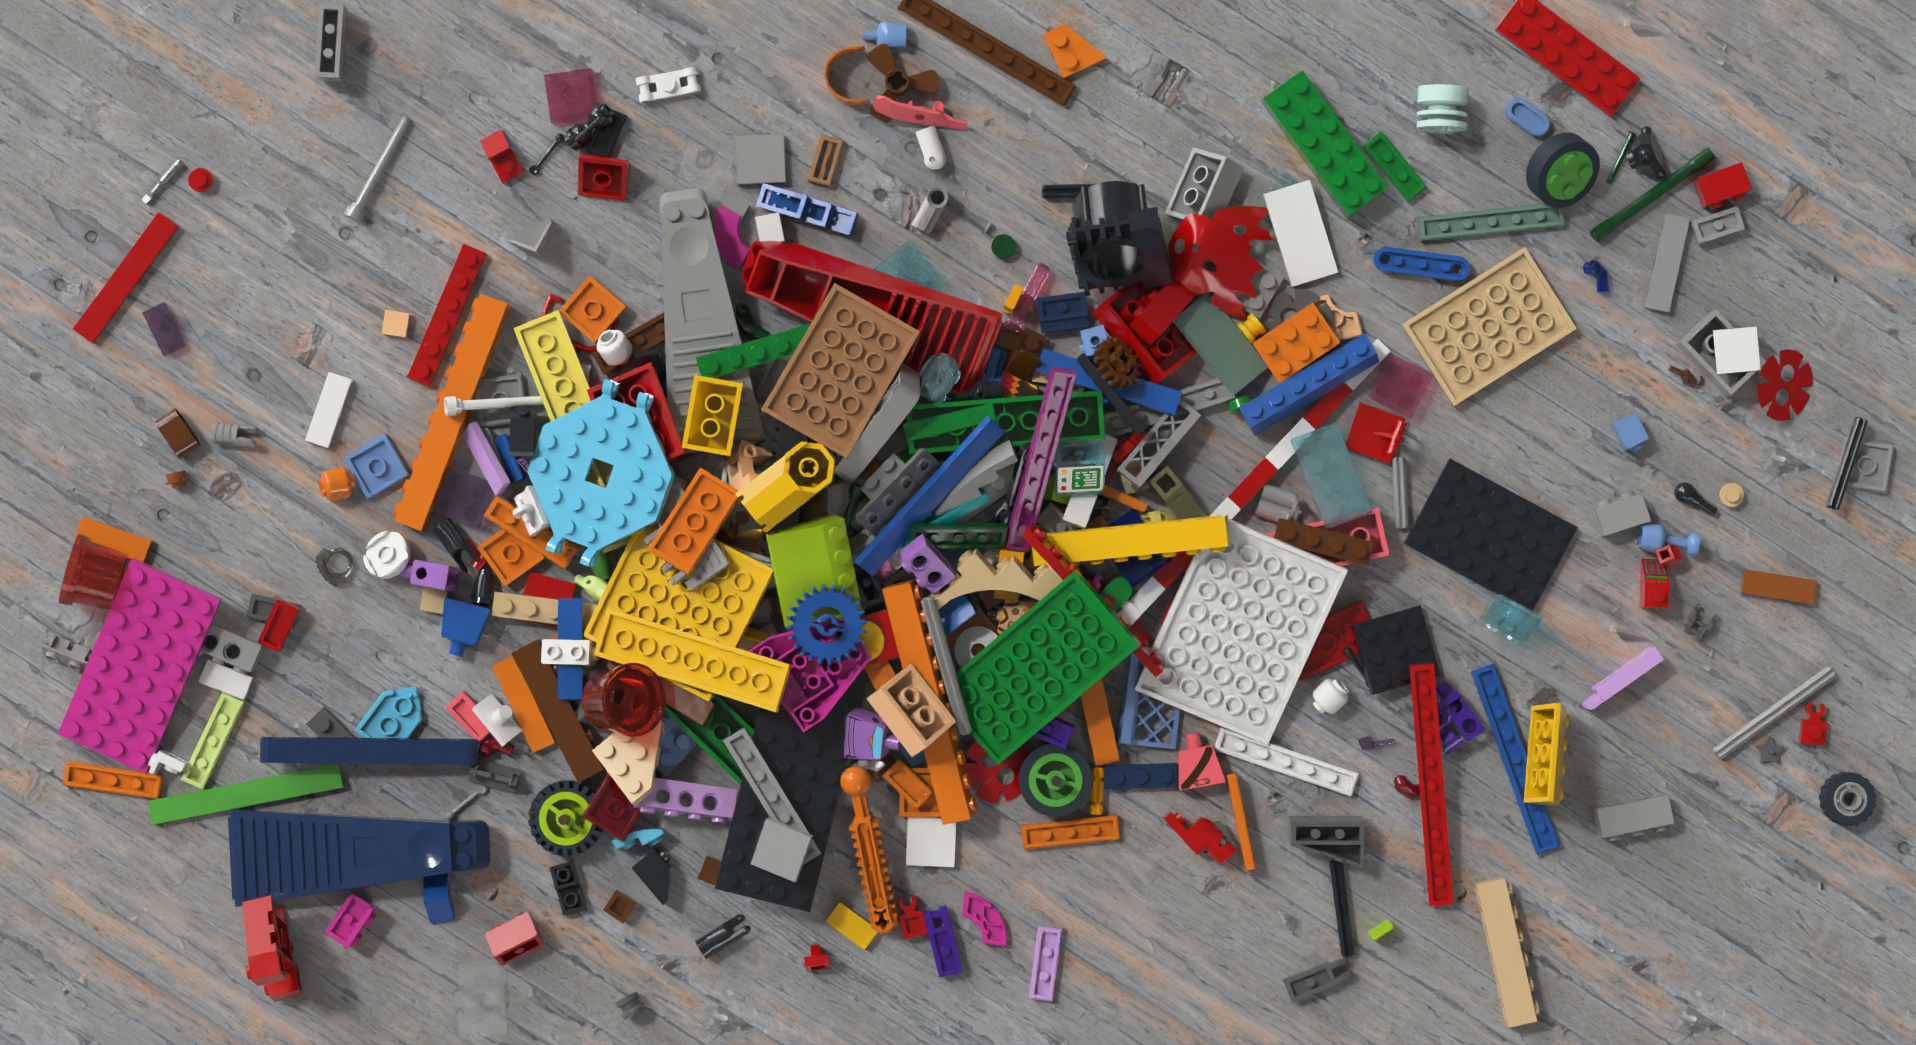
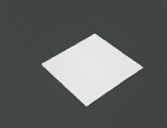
(1736, 350)

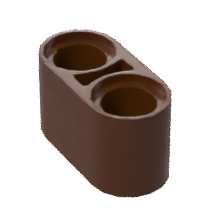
(177, 433)

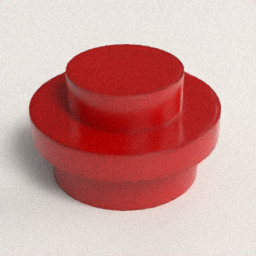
(200, 180)

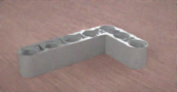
(888, 415)

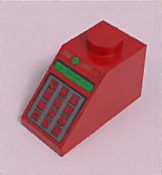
(1654, 584)

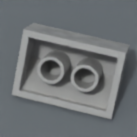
(1204, 185)

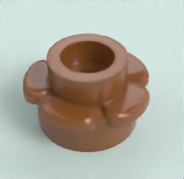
(177, 479)

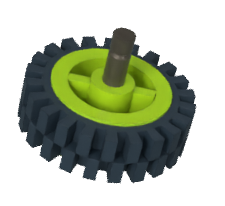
(558, 821)

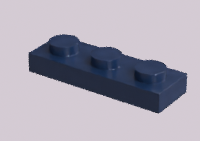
(1140, 776)

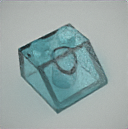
(909, 265)
(1509, 618)

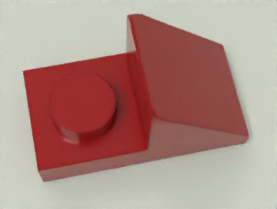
(501, 156)

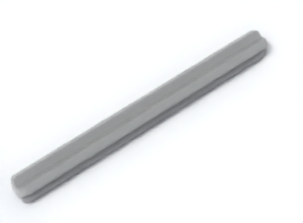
(946, 665)
(1774, 712)

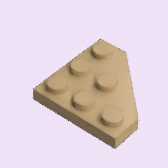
(632, 761)

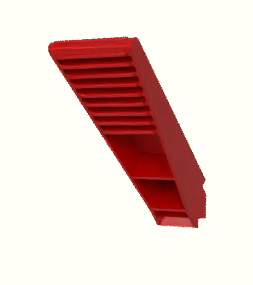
(802, 278)

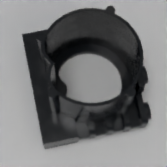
(1117, 238)

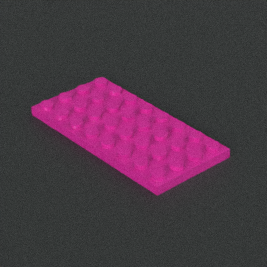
(139, 665)

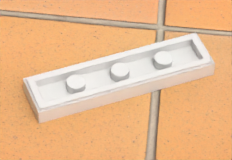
(1081, 506)

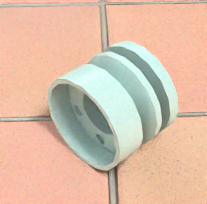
(1442, 108)

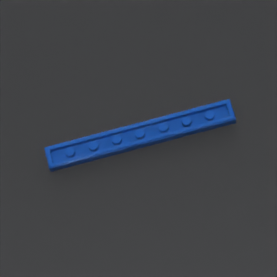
(929, 495)
(1513, 755)

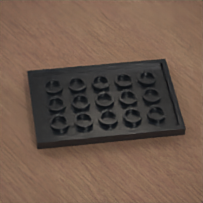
(1490, 535)

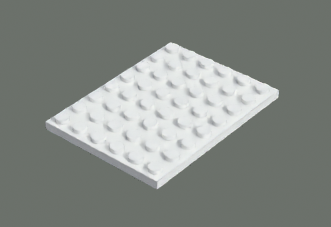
(1242, 631)

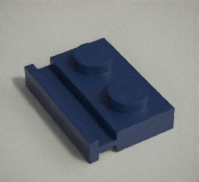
(1062, 312)

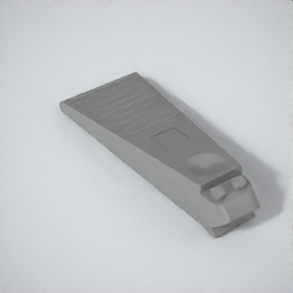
(697, 309)

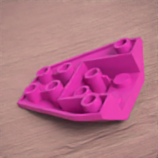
(813, 687)

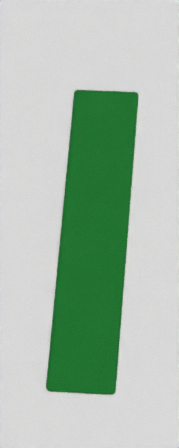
(948, 422)

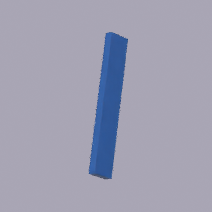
(1140, 393)

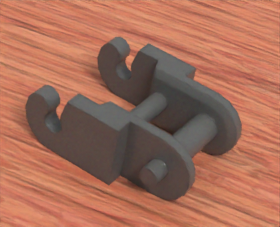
(1692, 618)

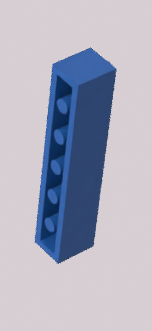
(1309, 384)

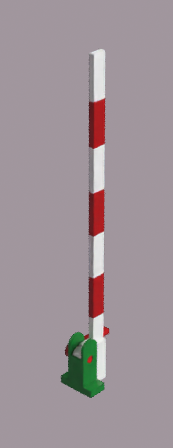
(1119, 590)

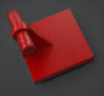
(1375, 433)

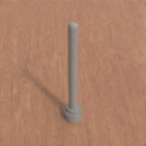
(357, 209)

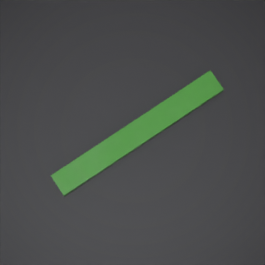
(245, 794)

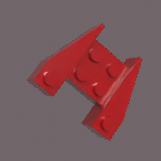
(270, 950)

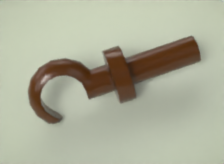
(1686, 375)

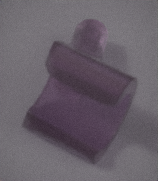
(1368, 744)

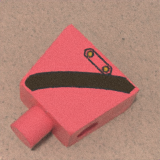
(1198, 764)

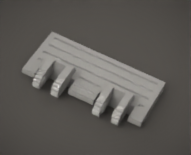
(712, 561)

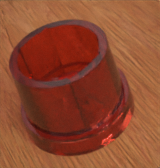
(92, 574)
(641, 705)

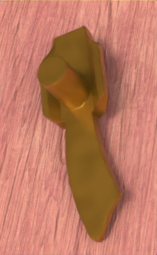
(733, 537)

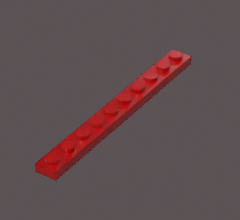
(1431, 784)

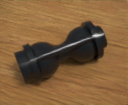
(580, 134)

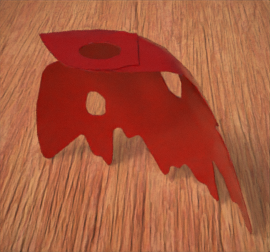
(1225, 249)

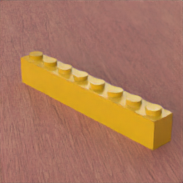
(1141, 540)

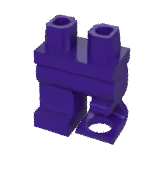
(1455, 710)

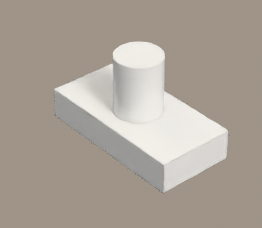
(497, 719)

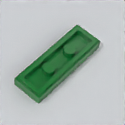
(1394, 166)

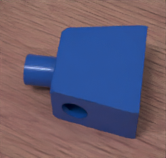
(463, 624)

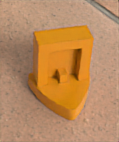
(1013, 299)

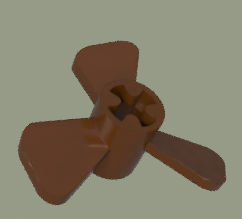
(882, 60)

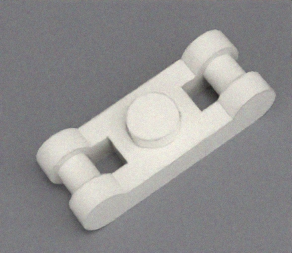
(668, 85)

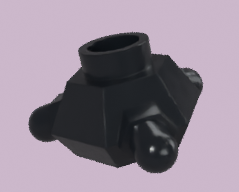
(1646, 154)

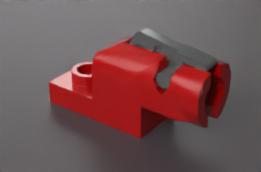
(1204, 835)

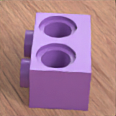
(930, 562)

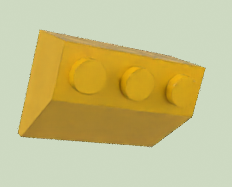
(712, 415)

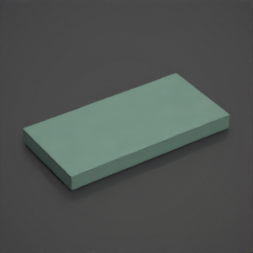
(1220, 344)

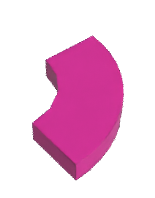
(728, 237)
(986, 917)

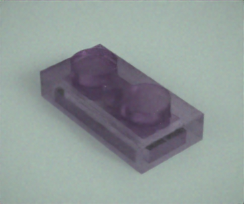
(164, 329)

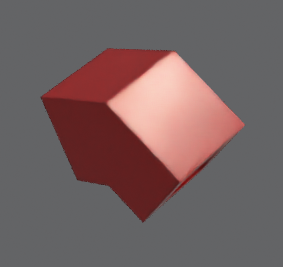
(1669, 556)

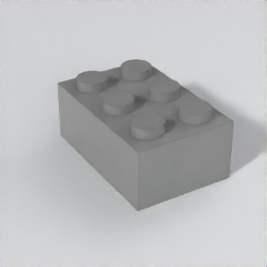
(1700, 349)

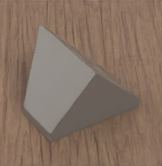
(532, 237)

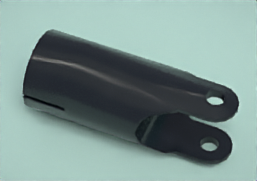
(454, 542)
(722, 936)

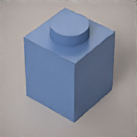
(1630, 432)

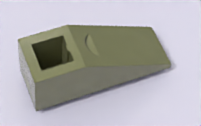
(1175, 495)

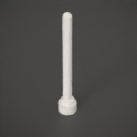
(454, 405)

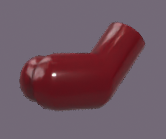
(492, 746)
(1405, 787)

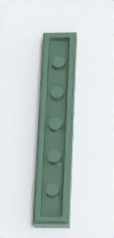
(1489, 221)

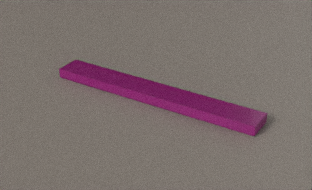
(1040, 456)

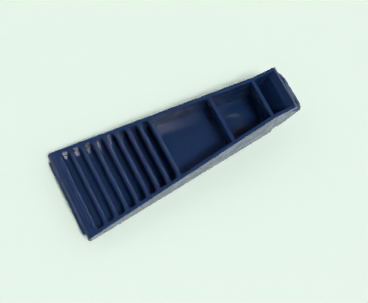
(325, 853)

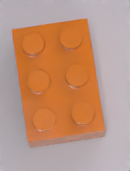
(1296, 342)

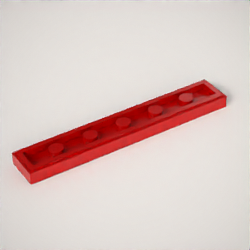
(125, 277)

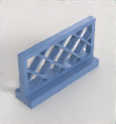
(1128, 710)

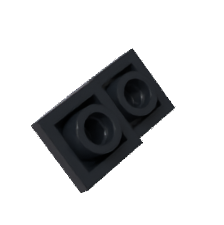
(568, 888)

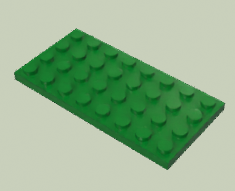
(1041, 665)

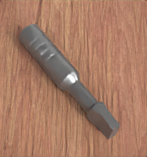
(163, 180)

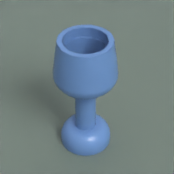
(1653, 537)

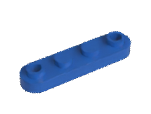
(1421, 263)

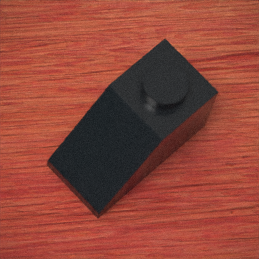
(654, 356)
(522, 431)
(869, 591)
(655, 873)

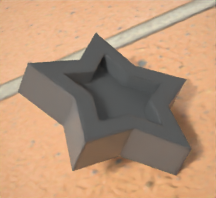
(1769, 751)

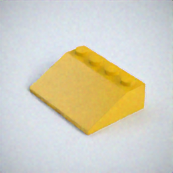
(1545, 754)

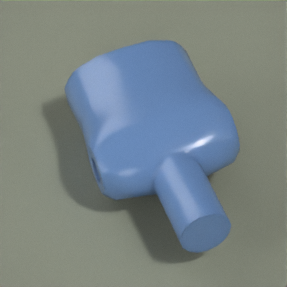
(888, 33)

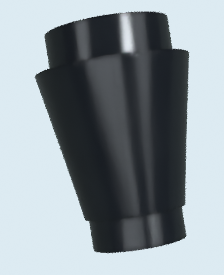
(483, 589)

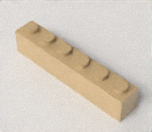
(1505, 951)

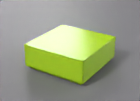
(1380, 930)

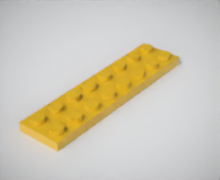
(693, 659)

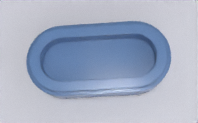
(1527, 117)

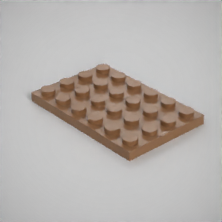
(840, 371)

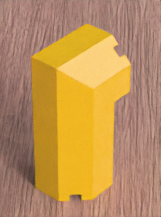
(788, 484)

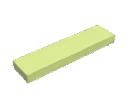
(213, 740)

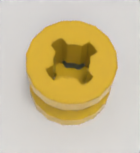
(1251, 328)

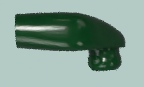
(747, 324)

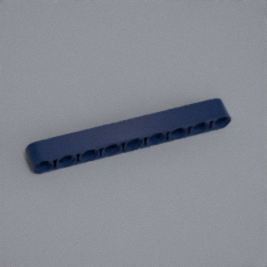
(369, 750)

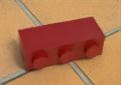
(1160, 310)

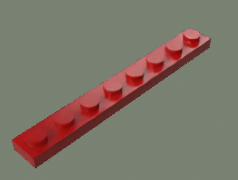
(1055, 558)

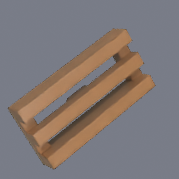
(831, 141)

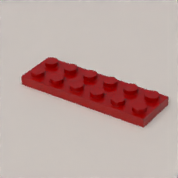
(1568, 55)

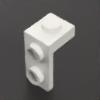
(569, 652)

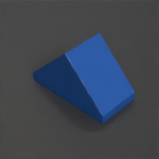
(438, 898)

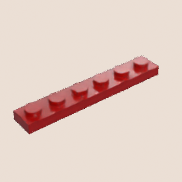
(446, 315)

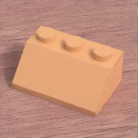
(911, 710)

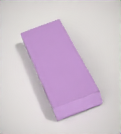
(486, 458)
(1045, 963)

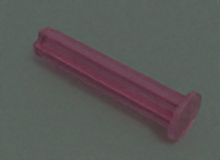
(1027, 297)

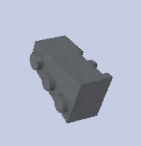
(1330, 836)

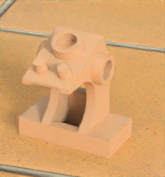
(746, 456)

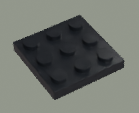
(1391, 645)

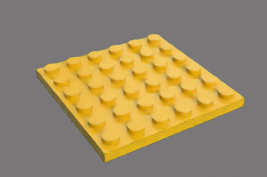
(713, 610)

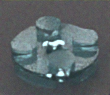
(938, 377)

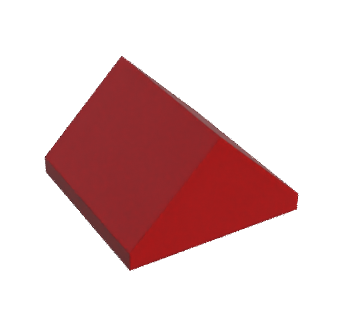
(603, 177)

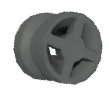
(630, 1005)

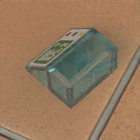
(1079, 467)

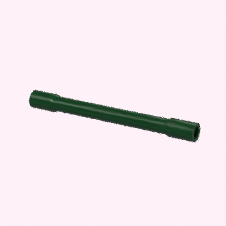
(1609, 225)

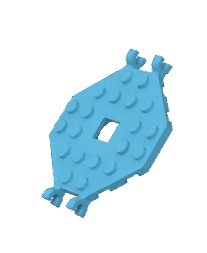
(636, 486)

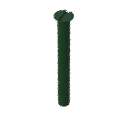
(1620, 157)

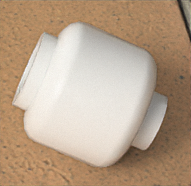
(614, 347)
(1330, 696)

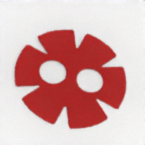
(1772, 373)
(980, 773)

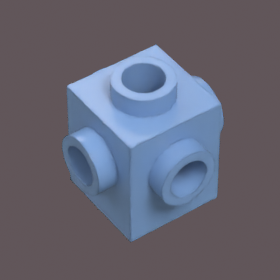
(1091, 338)

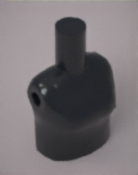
(979, 391)

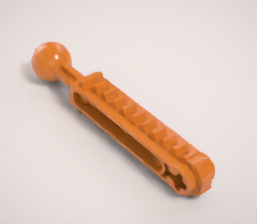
(856, 783)

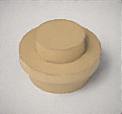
(1731, 495)

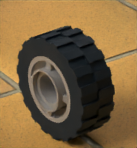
(1862, 798)

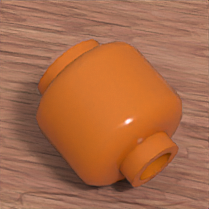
(336, 484)

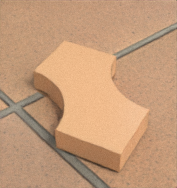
(1345, 323)

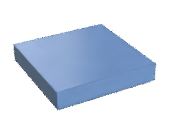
(377, 466)

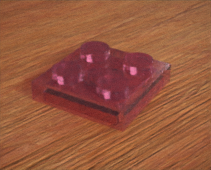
(570, 95)
(1400, 385)

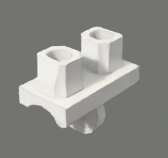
(530, 511)

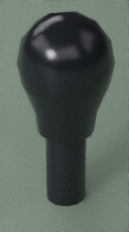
(1687, 494)

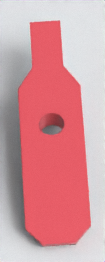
(917, 114)

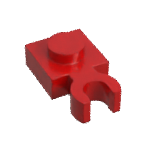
(1125, 446)
(1812, 729)
(912, 921)

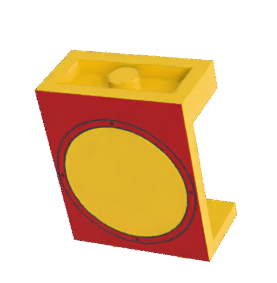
(879, 639)

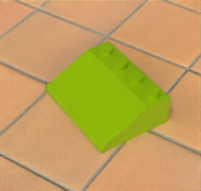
(809, 557)

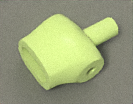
(593, 586)

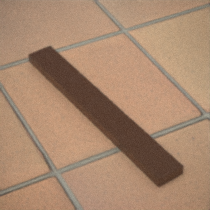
(989, 49)

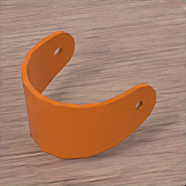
(827, 67)

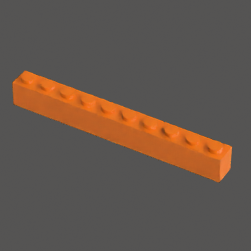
(445, 432)
(916, 648)

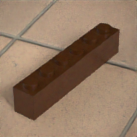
(560, 715)

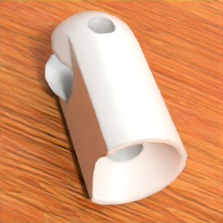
(931, 147)

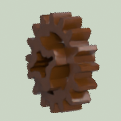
(1117, 363)

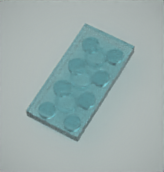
(1331, 476)

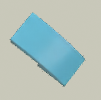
(647, 835)

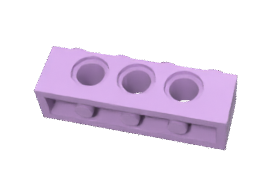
(723, 799)

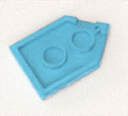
(392, 715)

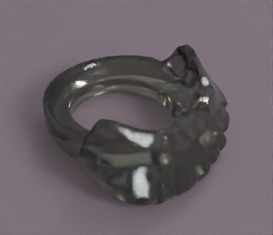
(333, 578)

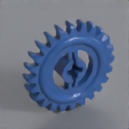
(802, 621)

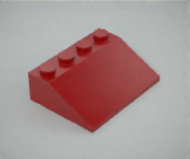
(1160, 357)
(645, 380)

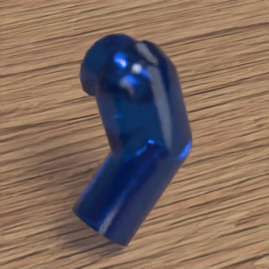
(1600, 273)

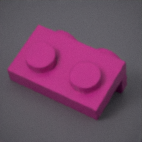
(350, 920)

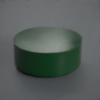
(1003, 246)

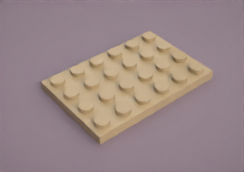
(1489, 326)

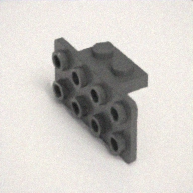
(893, 487)

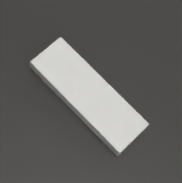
(328, 410)

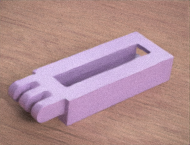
(1623, 676)

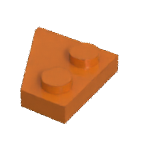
(1071, 51)

